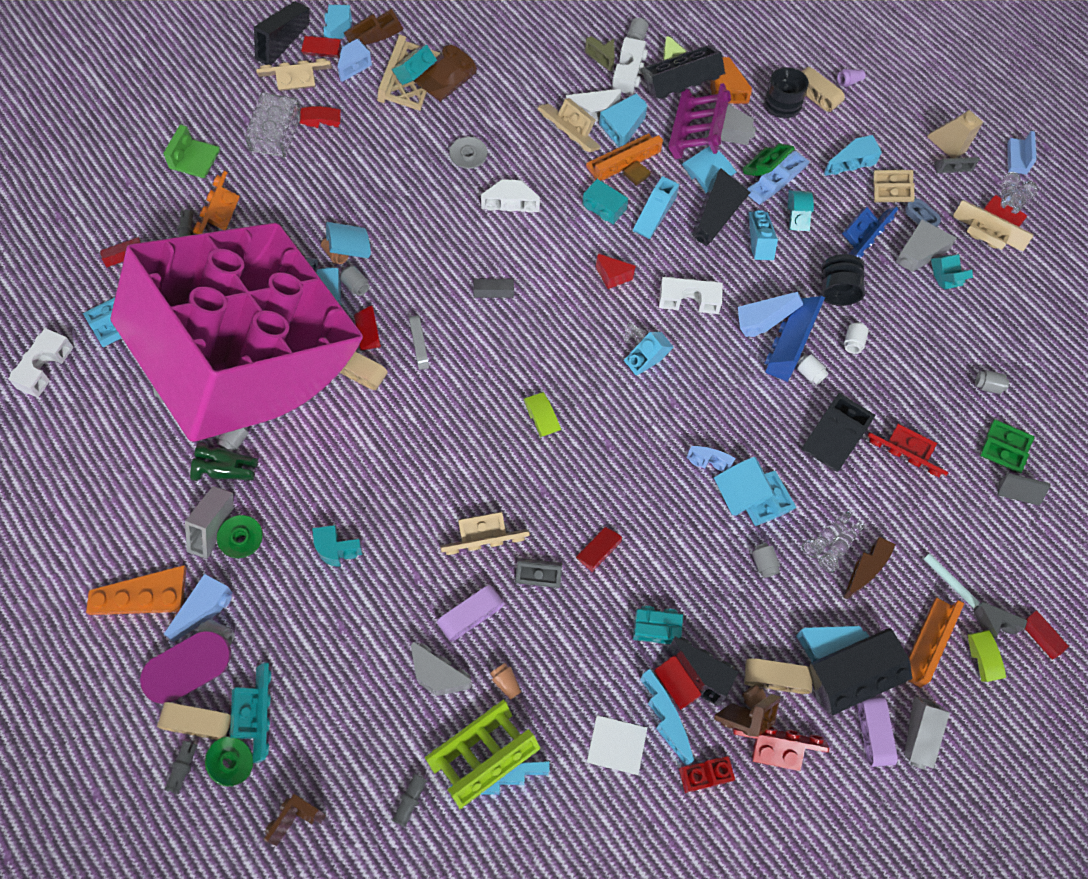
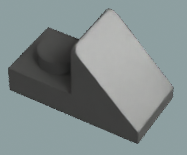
(994, 618)

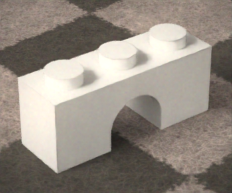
(626, 75)
(706, 293)
(46, 348)

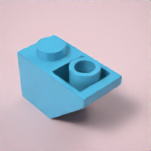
(338, 21)
(648, 352)

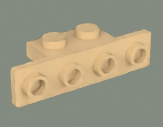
(294, 76)
(572, 121)
(991, 228)
(483, 530)

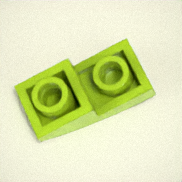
(542, 414)
(988, 655)

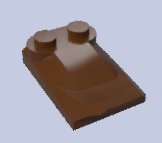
(447, 73)

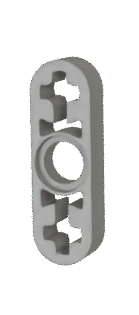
(418, 341)

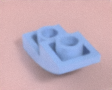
(703, 455)

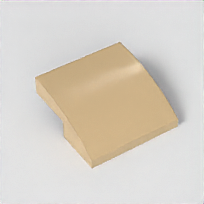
(893, 186)

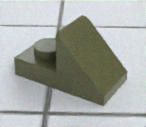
(601, 53)

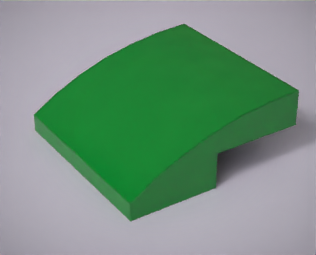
(767, 160)
(1007, 446)

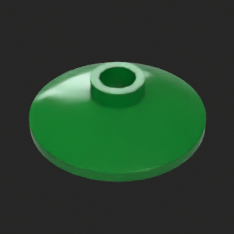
(239, 527)
(238, 757)

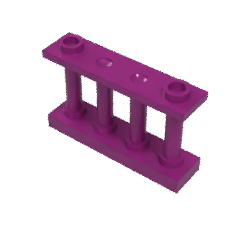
(685, 115)

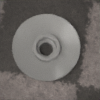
(468, 152)

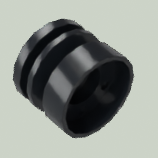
(786, 92)
(843, 280)

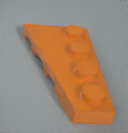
(145, 594)

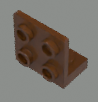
(752, 721)
(290, 810)

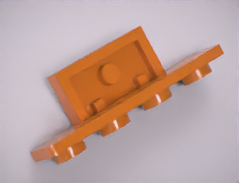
(219, 208)

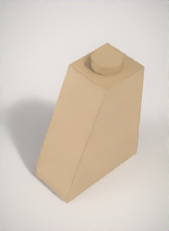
(956, 134)

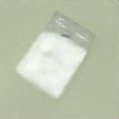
(273, 124)

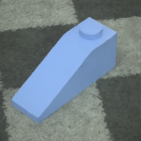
(765, 314)
(203, 603)

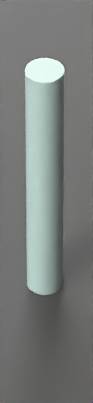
(952, 581)

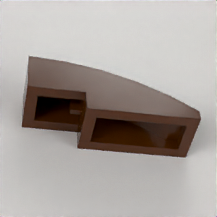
(375, 29)
(869, 566)

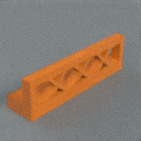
(624, 156)
(932, 640)

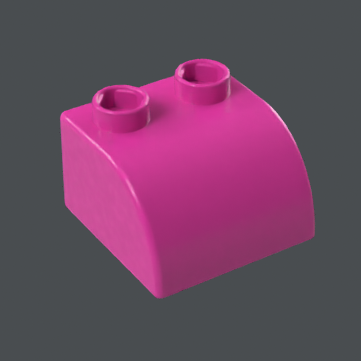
(230, 326)

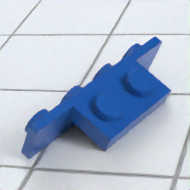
(865, 228)

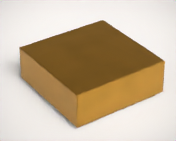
(636, 173)

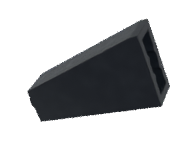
(279, 31)
(719, 205)

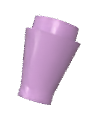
(850, 76)

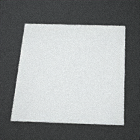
(617, 745)

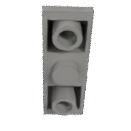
(436, 673)

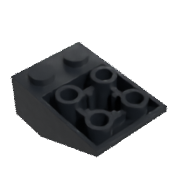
(838, 432)
(708, 674)

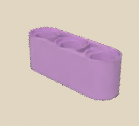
(470, 613)
(877, 732)

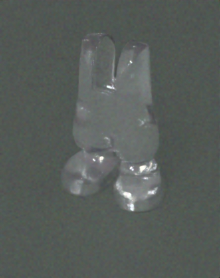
(1016, 197)
(837, 537)

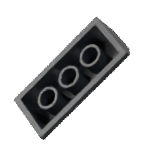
(683, 71)
(860, 671)

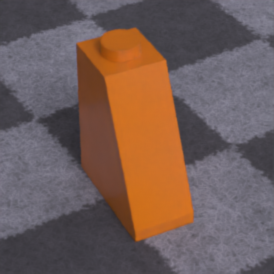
(734, 82)

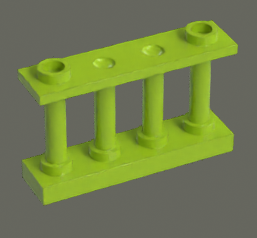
(495, 767)

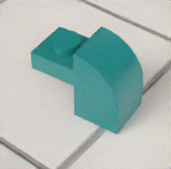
(800, 206)
(948, 271)
(329, 547)

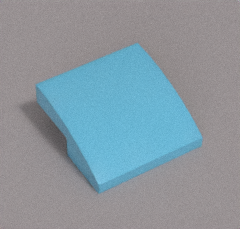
(705, 166)
(348, 240)
(101, 323)
(744, 486)
(774, 506)

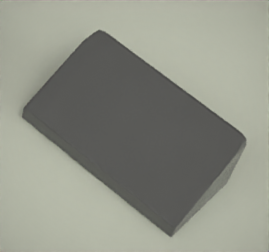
(956, 165)
(493, 288)
(1023, 489)
(538, 572)

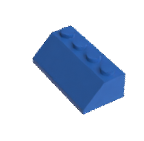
(793, 339)

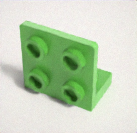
(190, 155)

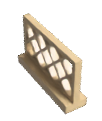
(389, 78)

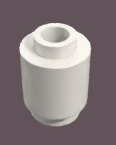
(856, 338)
(812, 369)

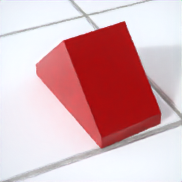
(614, 271)

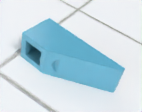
(857, 154)
(656, 207)
(762, 236)

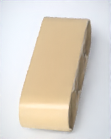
(822, 90)
(364, 371)
(778, 676)
(194, 721)

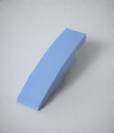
(778, 178)

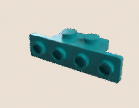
(250, 713)

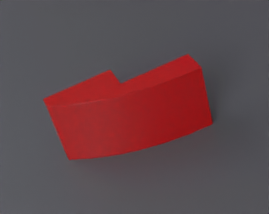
(315, 115)
(707, 774)

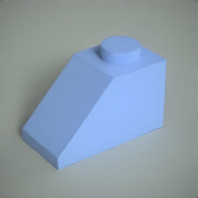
(353, 59)

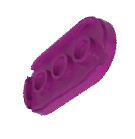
(185, 667)

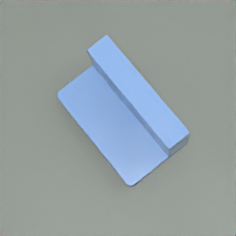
(1021, 154)

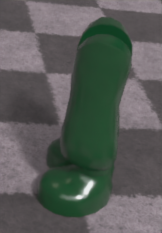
(224, 464)

